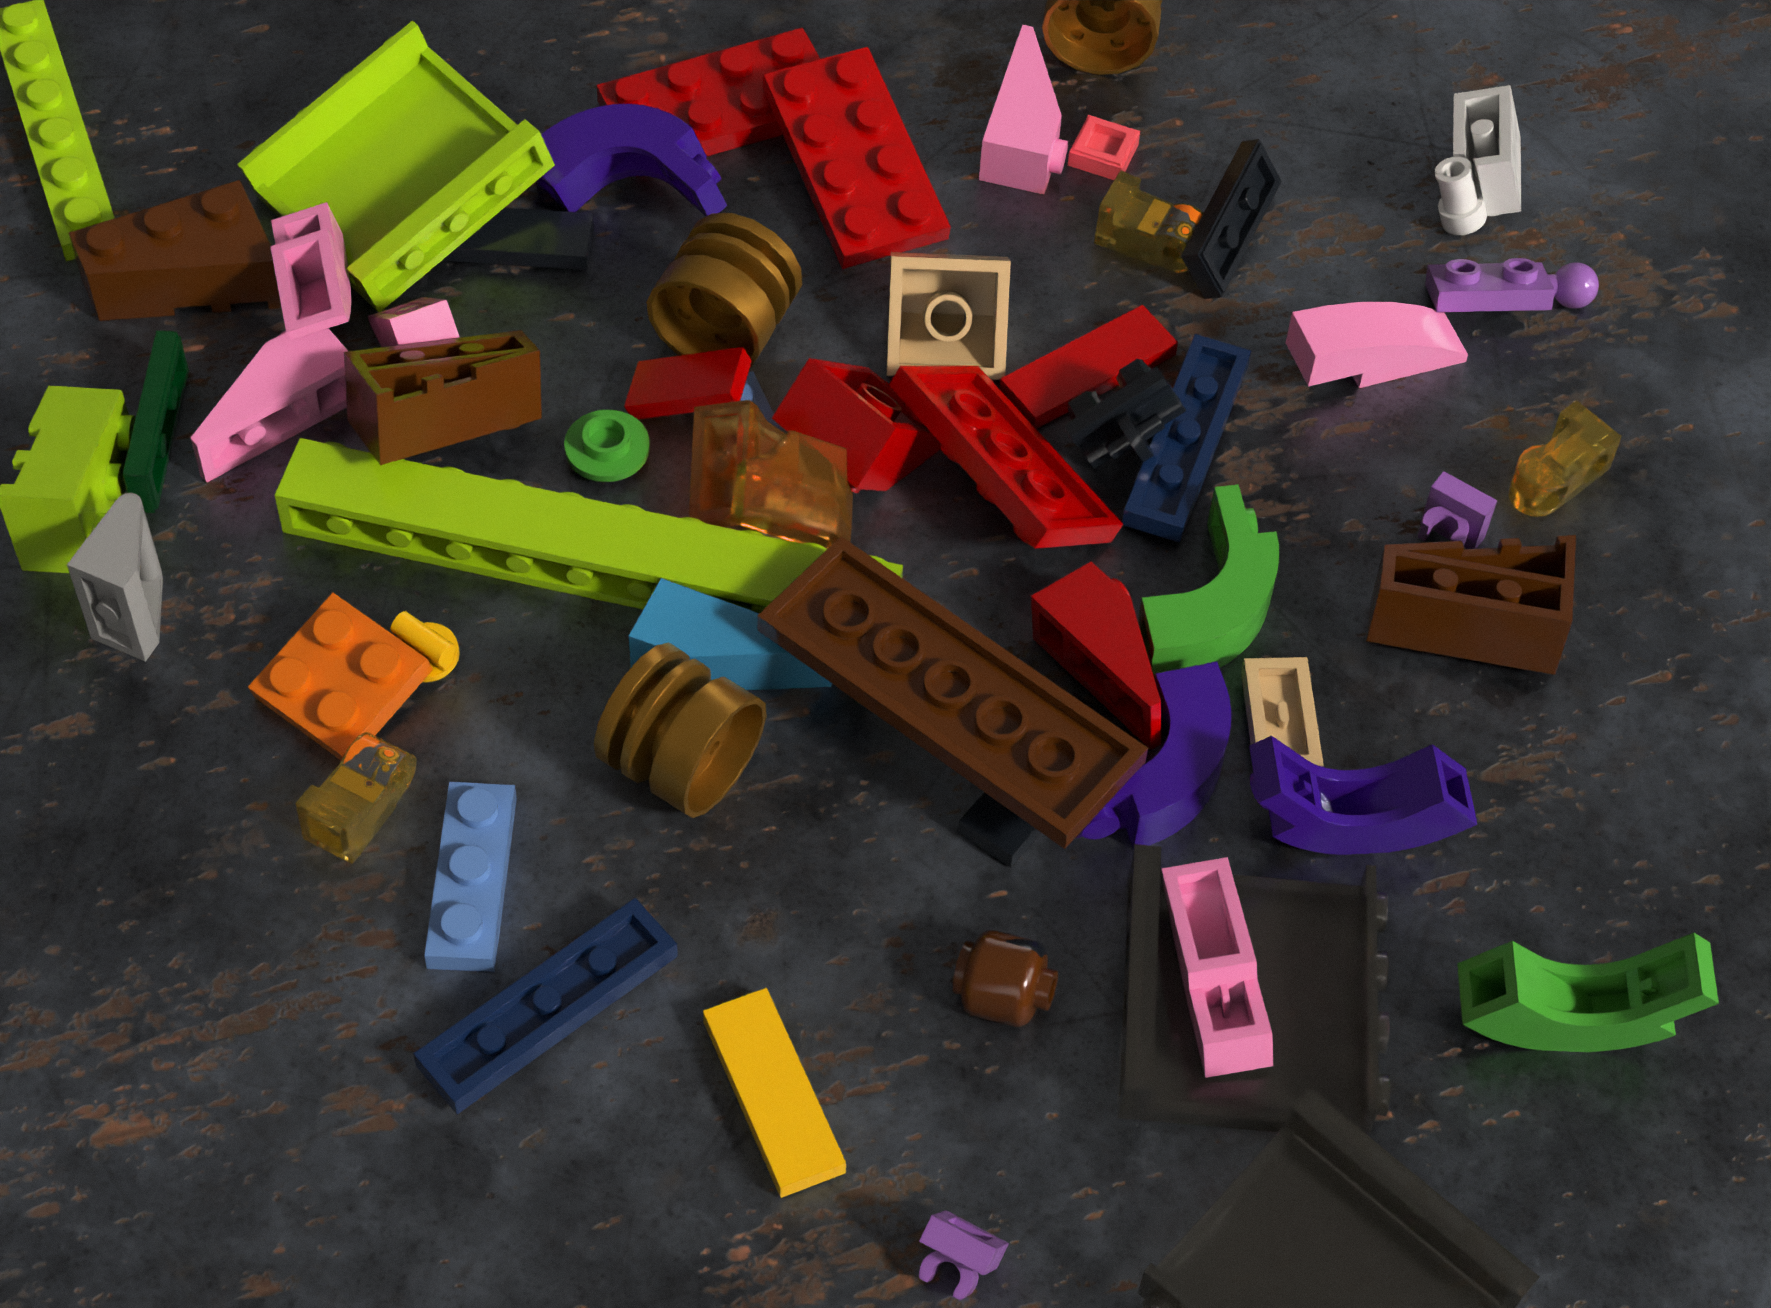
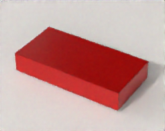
(687, 381)

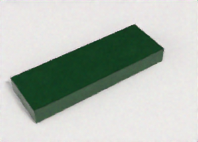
(156, 420)

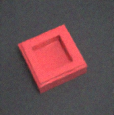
(1103, 147)

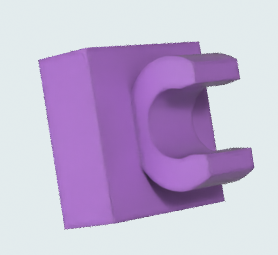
(1457, 512)
(962, 1244)

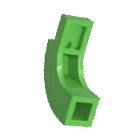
(1229, 610)
(1585, 1007)

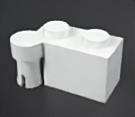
(1486, 162)

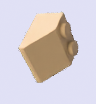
(948, 311)

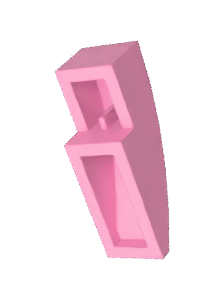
(311, 271)
(1371, 342)
(1218, 968)

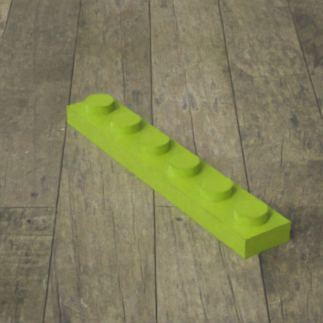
(52, 121)

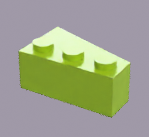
(67, 474)

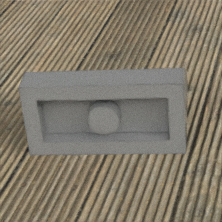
(120, 580)

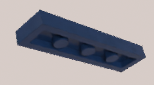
(1184, 449)
(545, 1005)

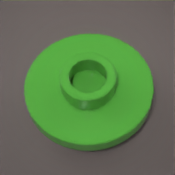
(607, 445)

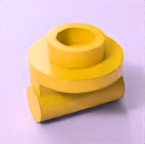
(431, 641)

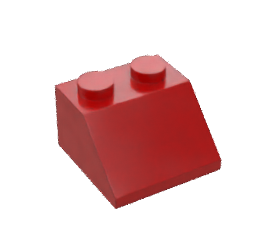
(860, 413)

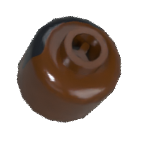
(1004, 978)

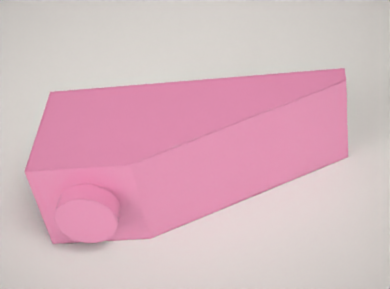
(1024, 127)
(273, 399)

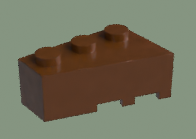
(178, 256)
(441, 392)
(1477, 603)

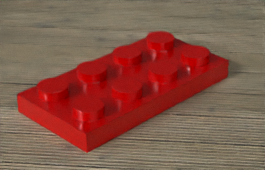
(717, 91)
(855, 157)
(1005, 456)

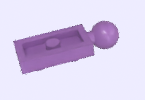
(1508, 286)

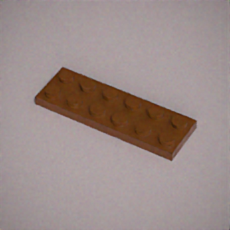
(953, 691)

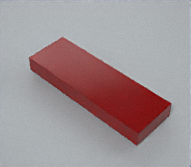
(1087, 364)

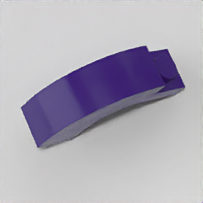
(624, 143)
(1185, 771)
(1361, 809)

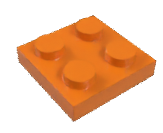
(340, 676)

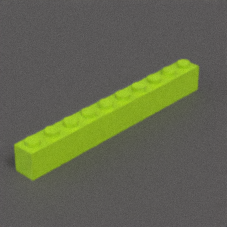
(528, 531)

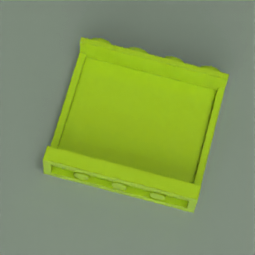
(402, 161)

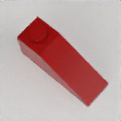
(1096, 637)

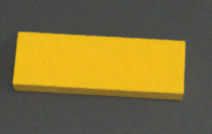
(774, 1092)

